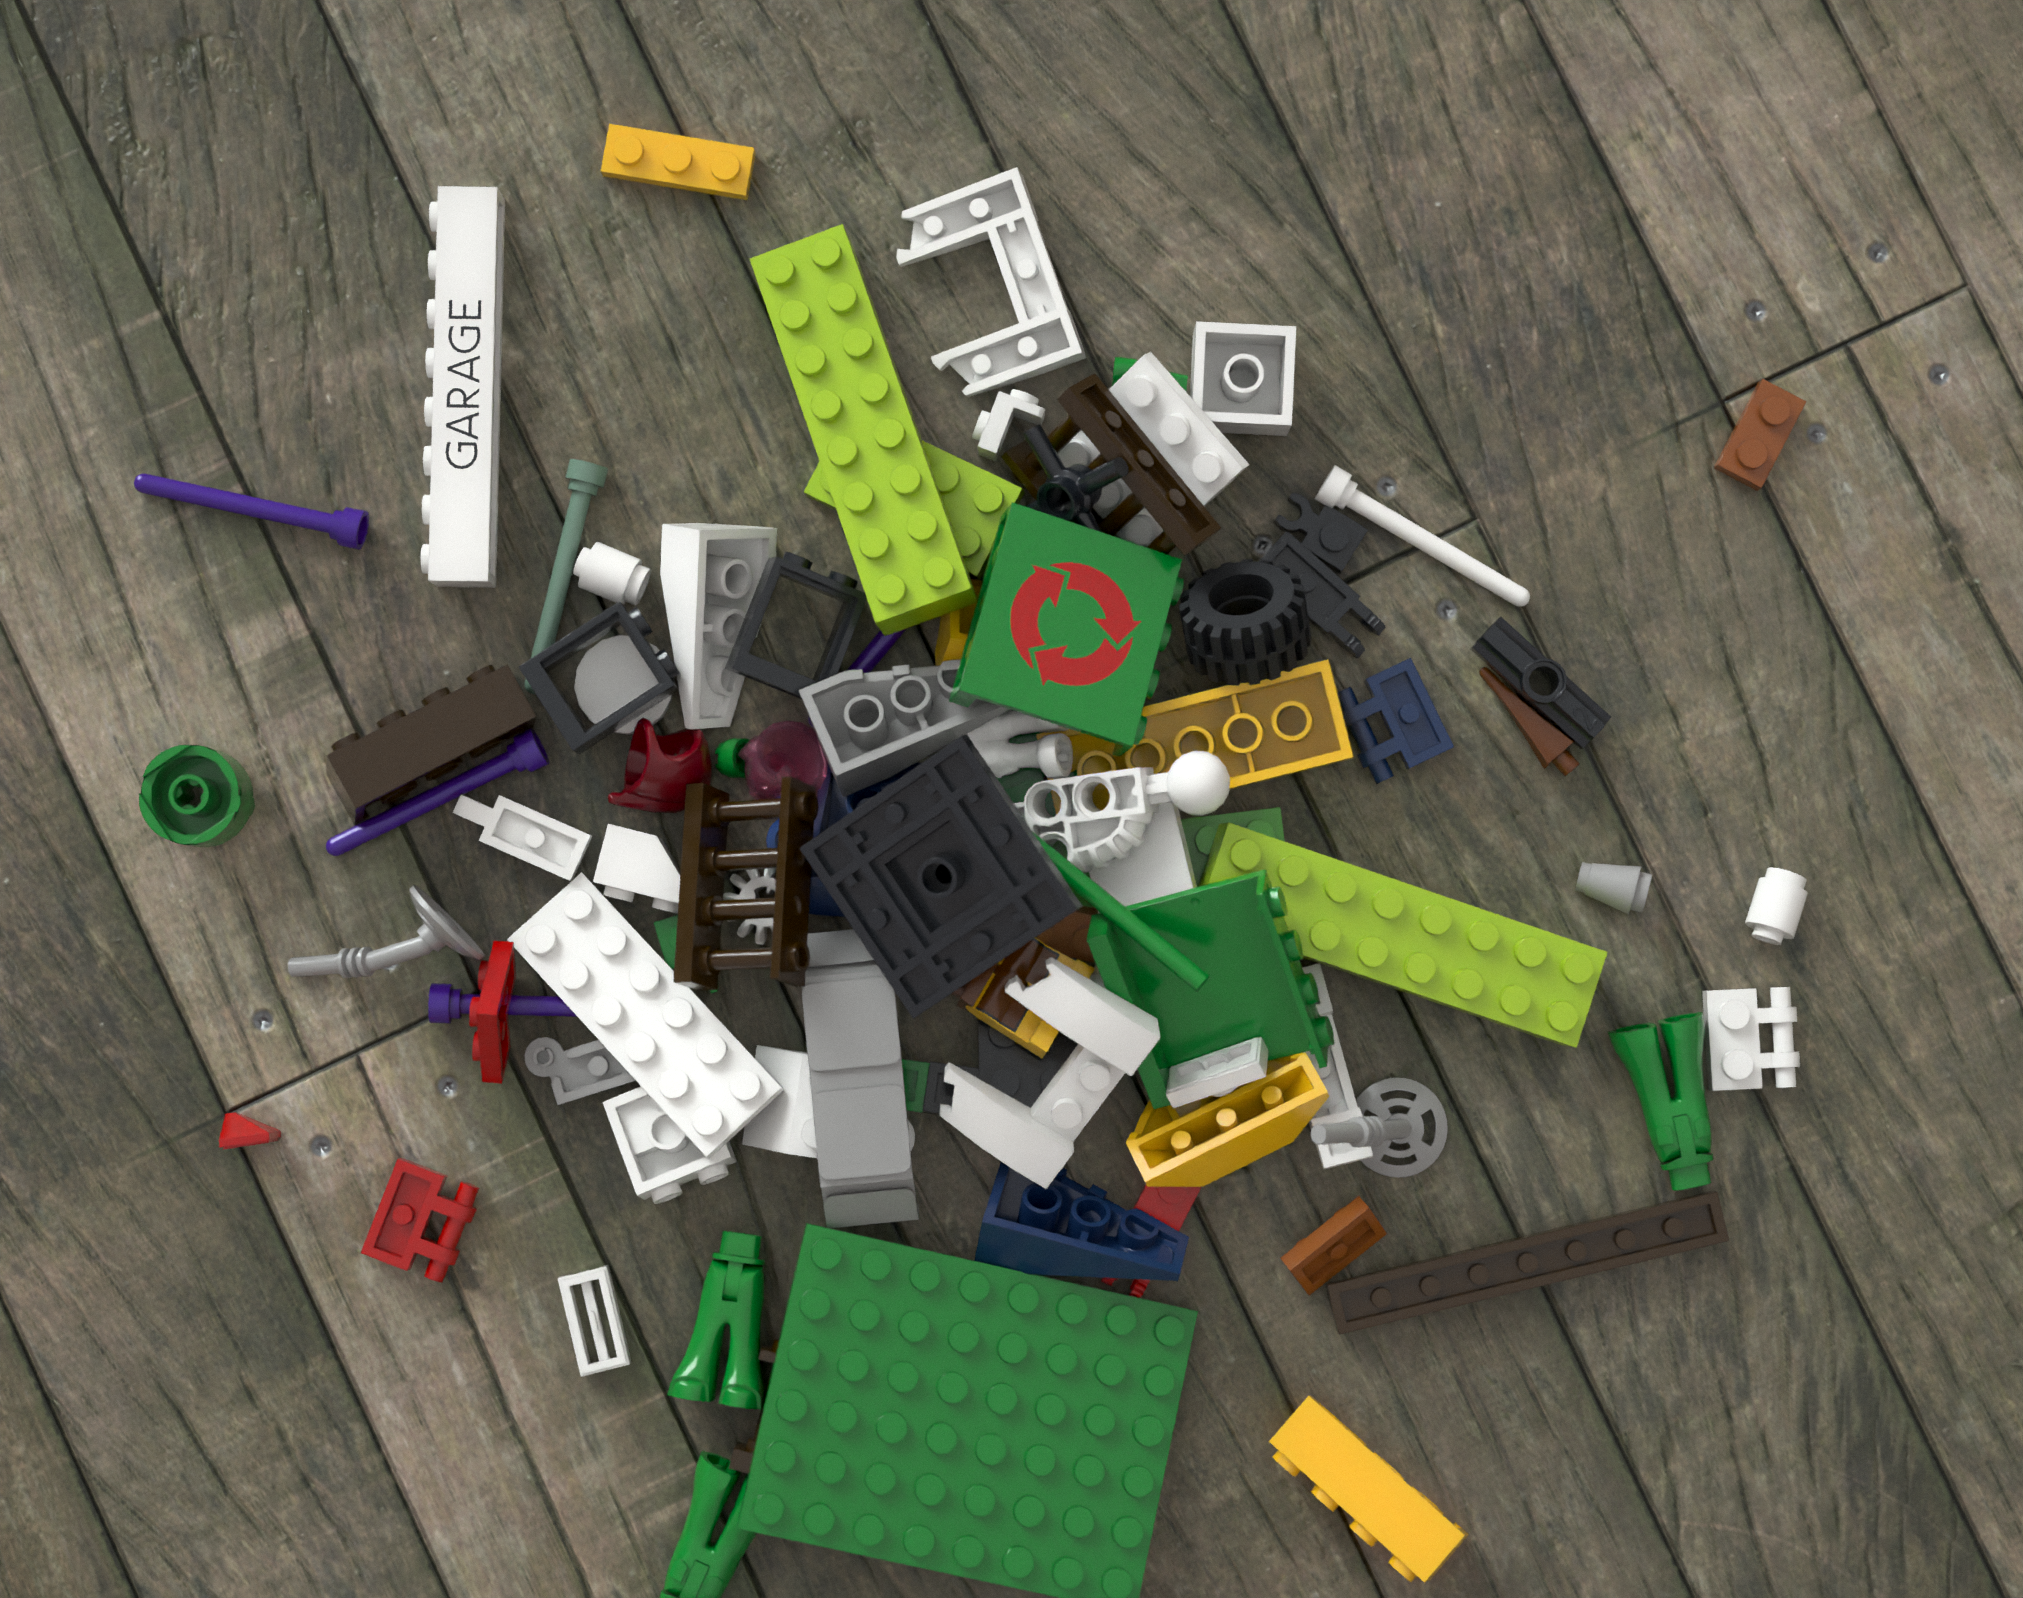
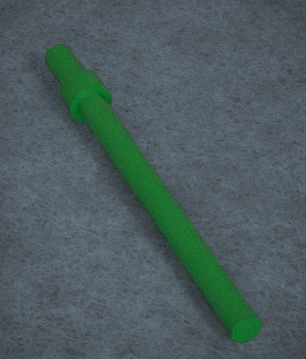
(1127, 921)

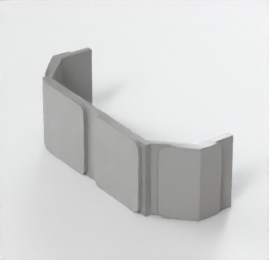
(856, 1085)

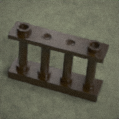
(1149, 474)
(702, 885)

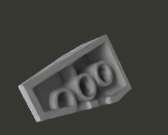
(888, 720)

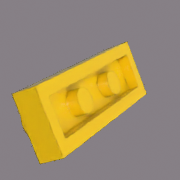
(678, 161)

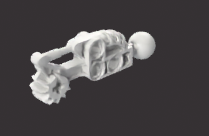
(1093, 836)

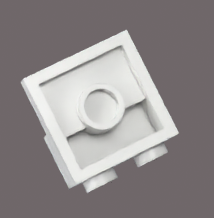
(657, 1150)

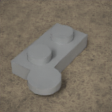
(576, 1070)

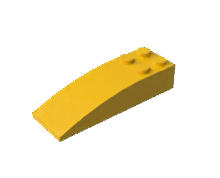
(1251, 728)

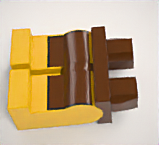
(989, 1002)

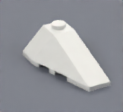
(707, 590)

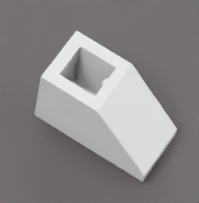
(638, 864)

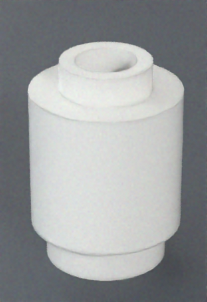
(611, 574)
(1777, 906)

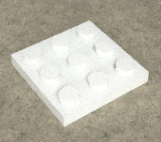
(1179, 433)

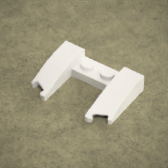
(1004, 214)
(1111, 1042)

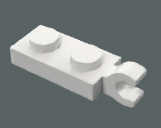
(527, 834)

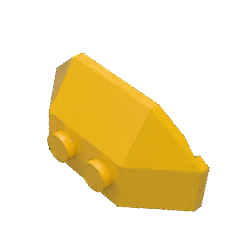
(1227, 1132)

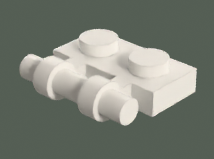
(1734, 1040)

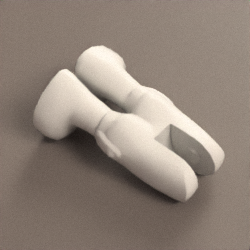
(1050, 753)

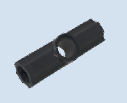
(1566, 703)

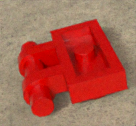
(406, 1213)

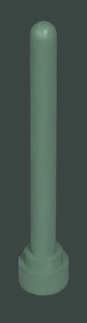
(584, 482)

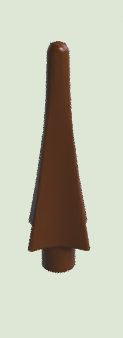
(1544, 739)

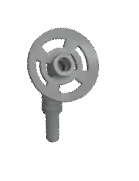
(435, 933)
(1390, 1127)

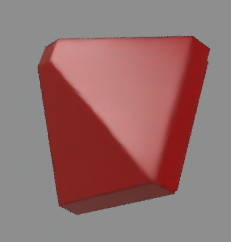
(244, 1131)

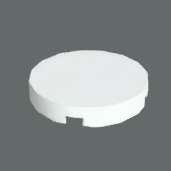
(612, 677)

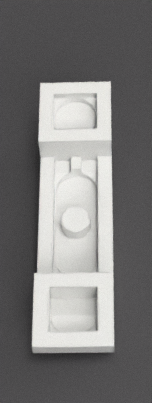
(1341, 1103)

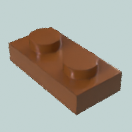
(1760, 434)
(1333, 1245)

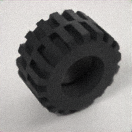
(1245, 622)

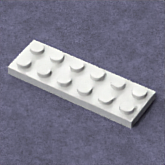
(644, 1018)

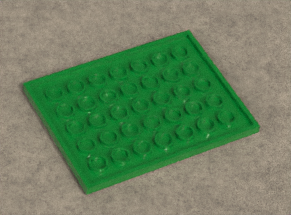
(967, 1418)

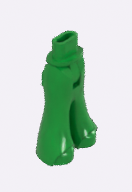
(1675, 1124)
(733, 1297)
(698, 1564)

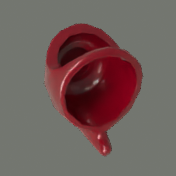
(655, 776)

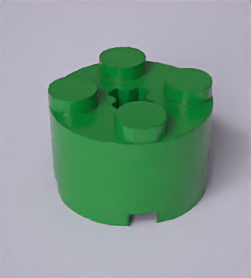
(168, 794)

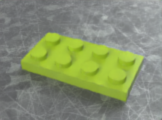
(970, 496)

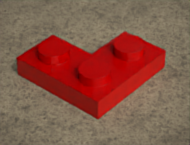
(490, 1011)

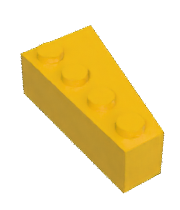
(1368, 1490)

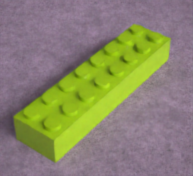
(863, 431)
(1420, 938)

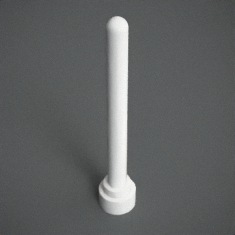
(1342, 492)

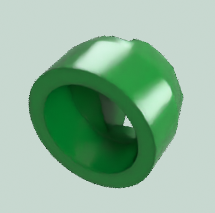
(727, 758)

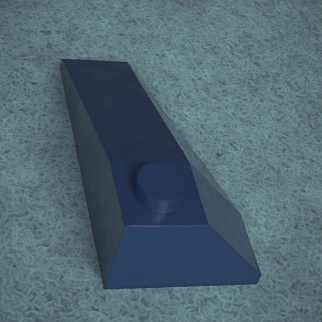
(1074, 1232)

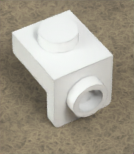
(993, 426)

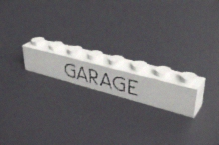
(465, 387)

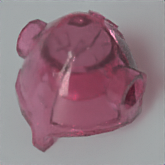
(780, 752)

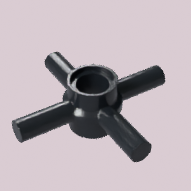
(1073, 489)

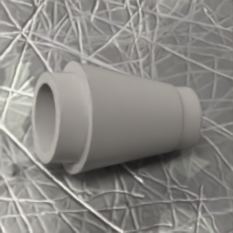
(1615, 885)

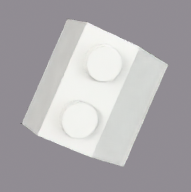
(788, 1120)

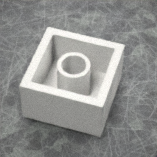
(1244, 376)

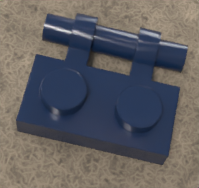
(1407, 714)

